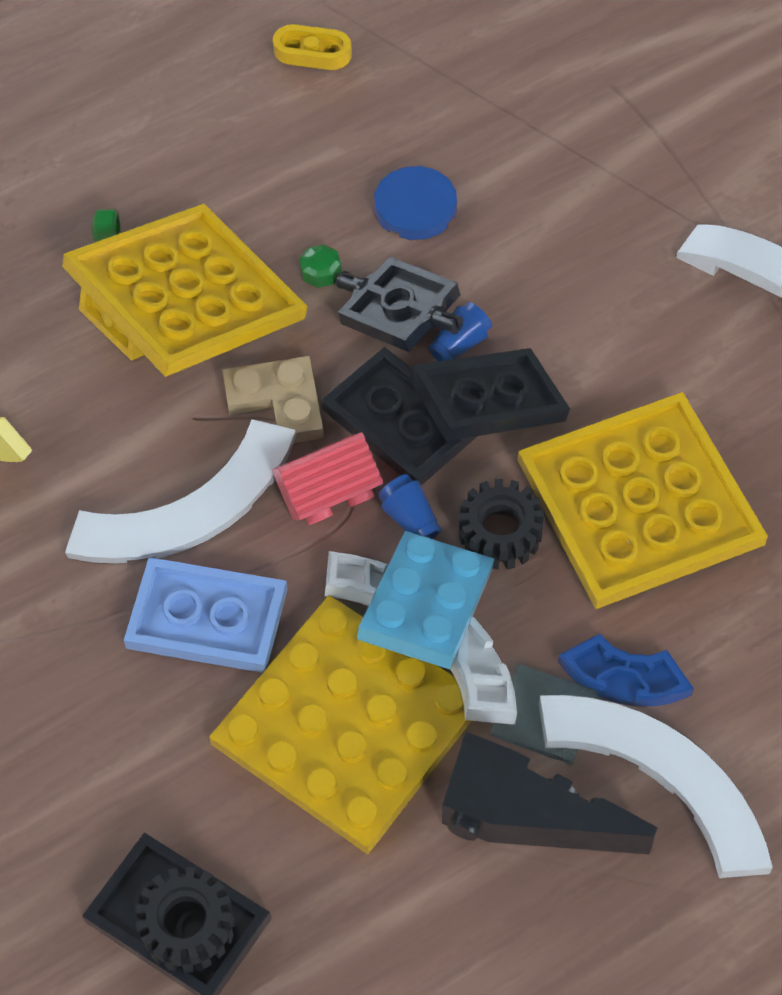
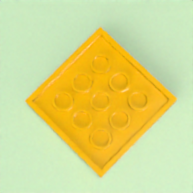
(184, 288)
(641, 499)
(344, 725)

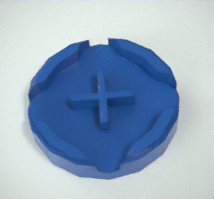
(415, 202)

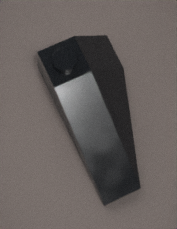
(507, 803)

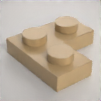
(280, 386)

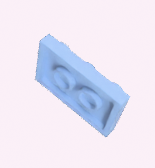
(206, 615)

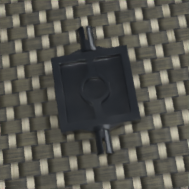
(399, 303)

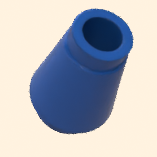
(474, 330)
(409, 507)

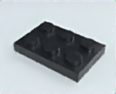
(488, 394)
(392, 417)
(115, 916)

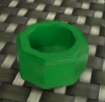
(105, 224)
(320, 265)

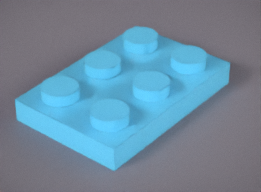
(426, 599)

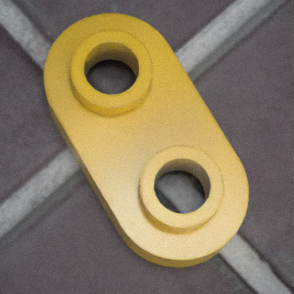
(312, 47)

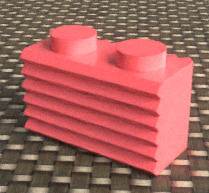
(328, 478)

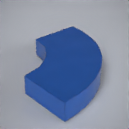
(626, 676)

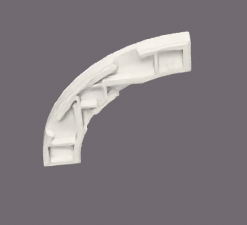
(192, 518)
(477, 667)
(671, 761)

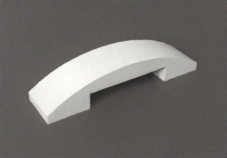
(736, 252)

